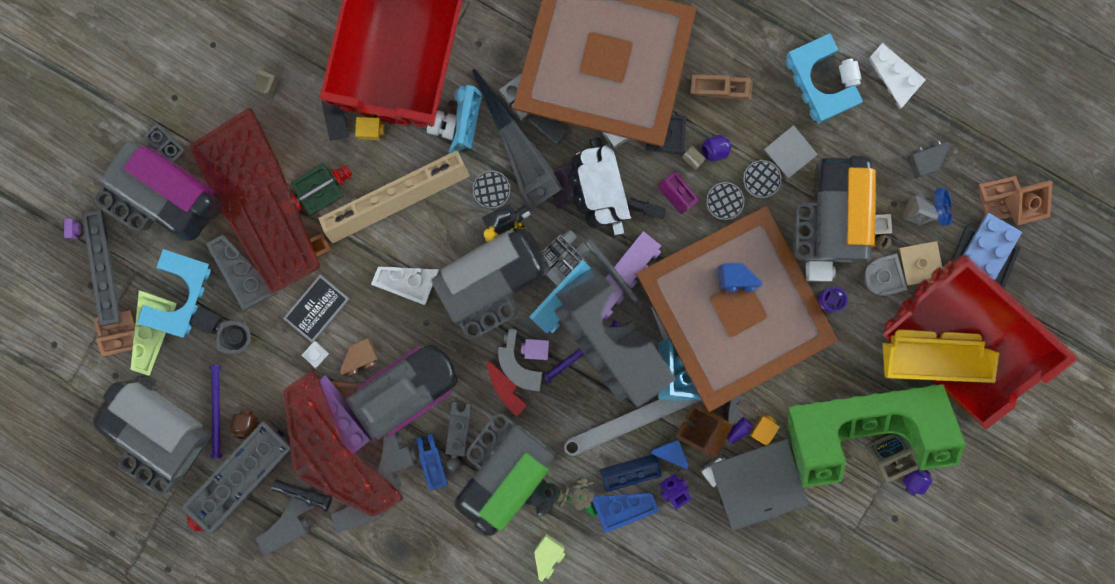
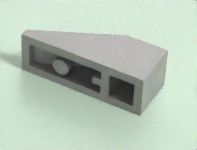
(920, 210)

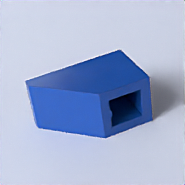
(737, 276)

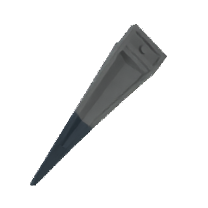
(530, 168)

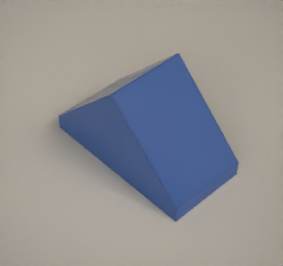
(671, 452)

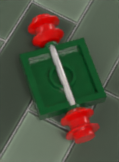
(318, 188)

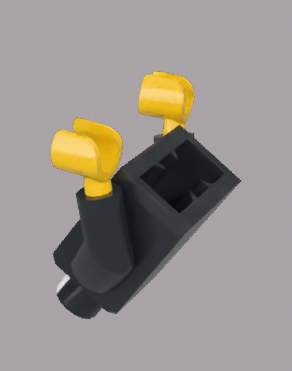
(504, 220)

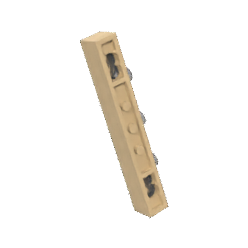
(393, 197)

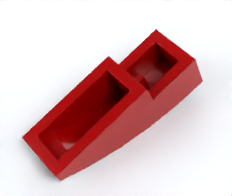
(505, 389)

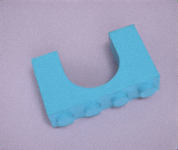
(822, 105)
(193, 274)

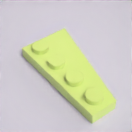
(146, 339)

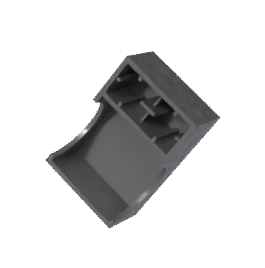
(619, 354)

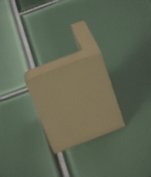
(266, 83)

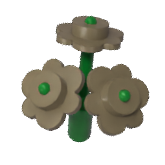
(581, 498)

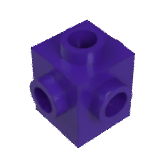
(675, 491)

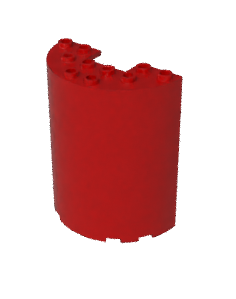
(391, 58)
(970, 301)

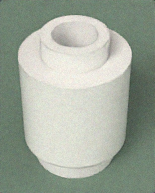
(850, 73)

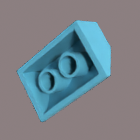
(682, 388)

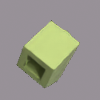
(546, 555)

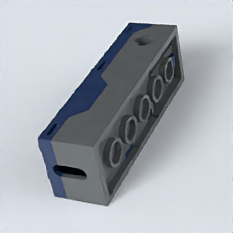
(237, 478)

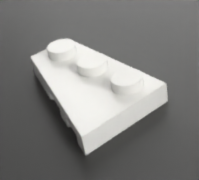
(897, 75)
(406, 282)

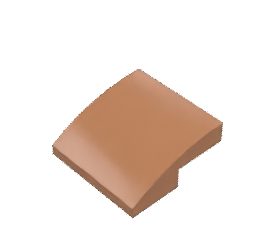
(993, 196)
(116, 337)

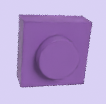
(72, 228)

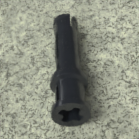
(310, 497)

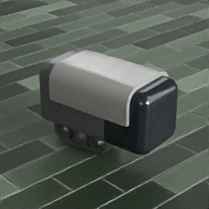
(486, 279)

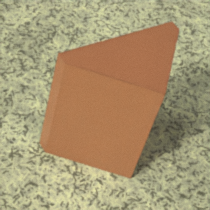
(1030, 203)

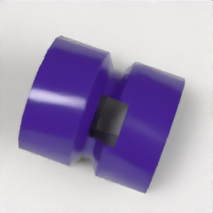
(832, 299)

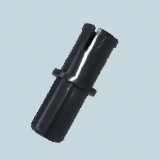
(646, 208)

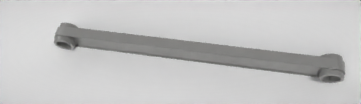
(624, 424)

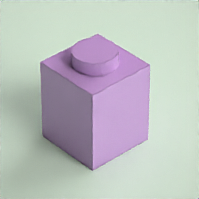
(535, 349)

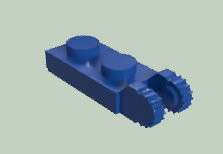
(432, 464)

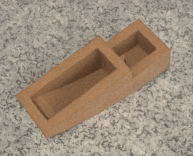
(721, 87)

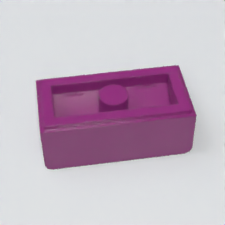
(678, 193)

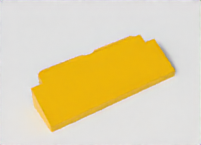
(947, 358)

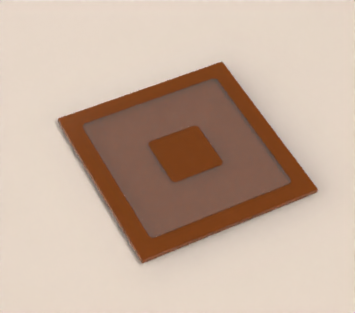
(607, 65)
(736, 336)

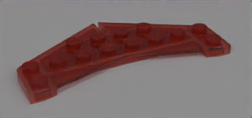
(332, 465)

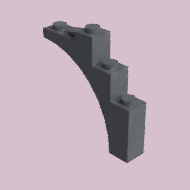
(392, 460)
(290, 525)

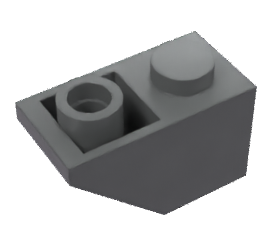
(929, 160)

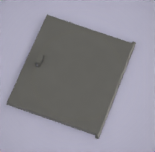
(759, 482)

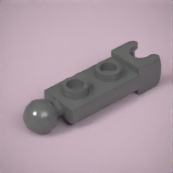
(457, 435)

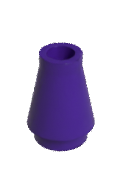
(740, 430)

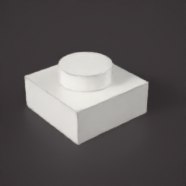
(883, 224)
(315, 354)

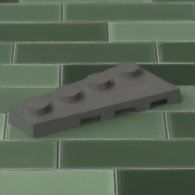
(239, 273)

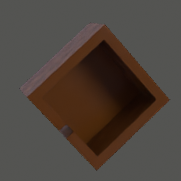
(708, 433)

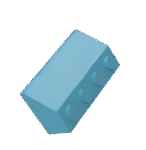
(544, 315)

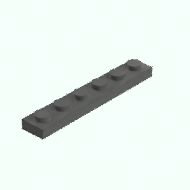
(101, 268)

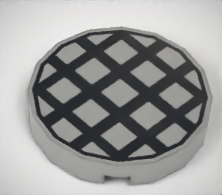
(762, 179)
(491, 189)
(725, 201)

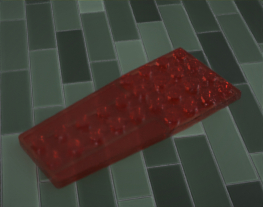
(256, 199)

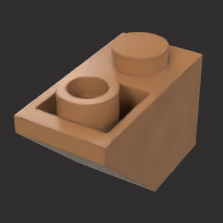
(359, 355)

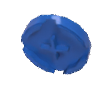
(942, 205)

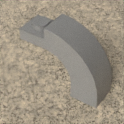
(517, 374)

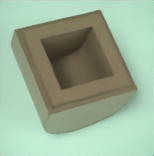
(693, 158)

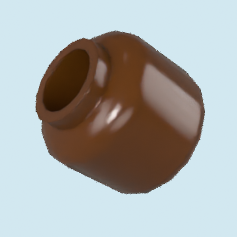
(243, 424)

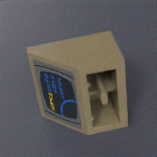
(892, 457)

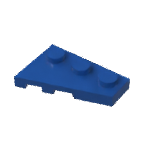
(623, 509)

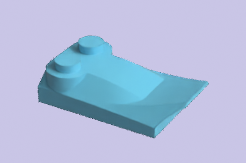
(468, 108)

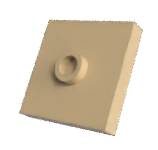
(919, 261)

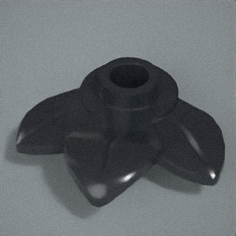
(540, 498)

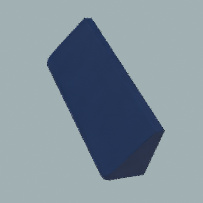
(630, 472)

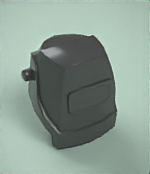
(233, 337)

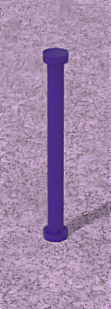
(568, 361)
(215, 412)

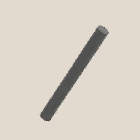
(612, 271)

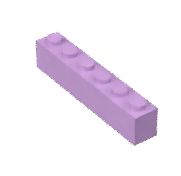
(632, 262)

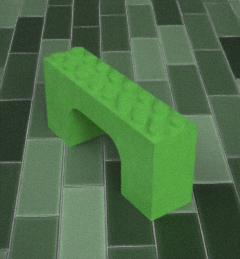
(916, 414)

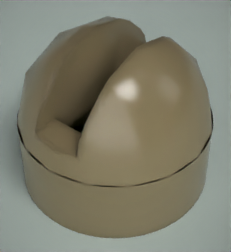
(880, 239)

